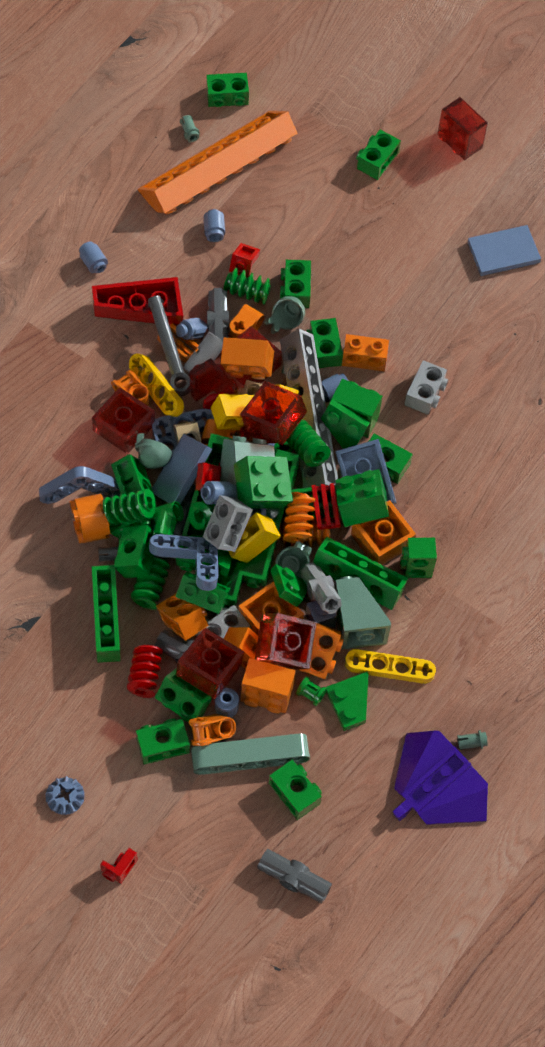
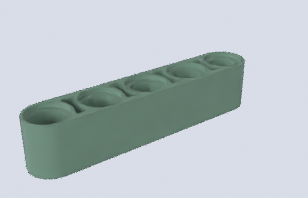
(250, 754)

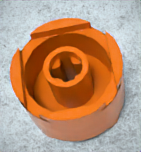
(89, 519)

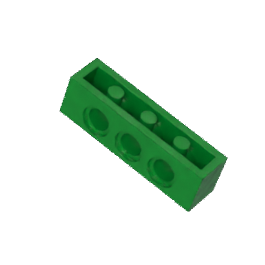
(340, 561)
(106, 614)

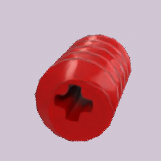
(142, 670)

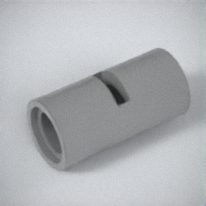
(208, 348)

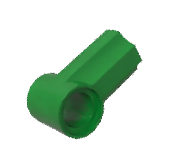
(166, 518)

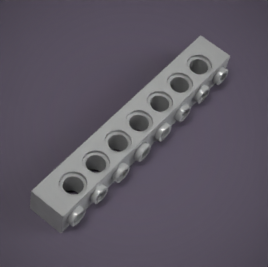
(304, 375)

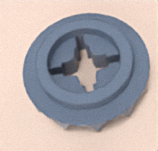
(60, 805)

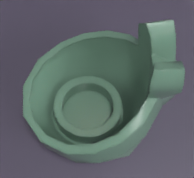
(286, 314)
(151, 452)
(294, 557)

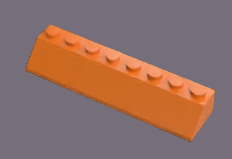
(218, 161)

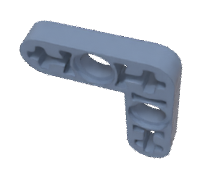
(168, 422)
(76, 479)
(162, 544)

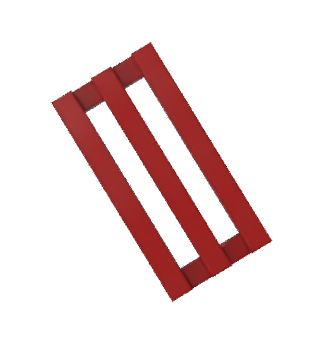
(323, 489)

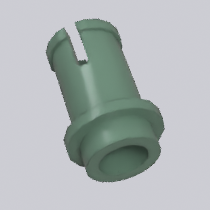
(191, 132)
(472, 740)

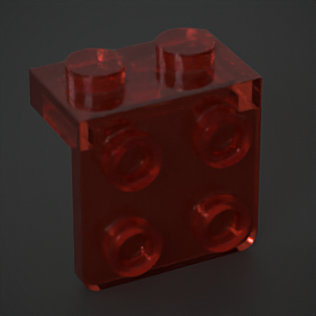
(209, 378)

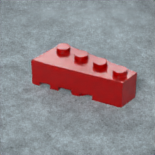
(130, 300)

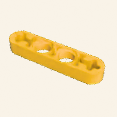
(157, 383)
(389, 670)

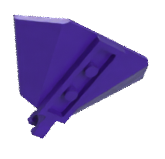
(439, 782)

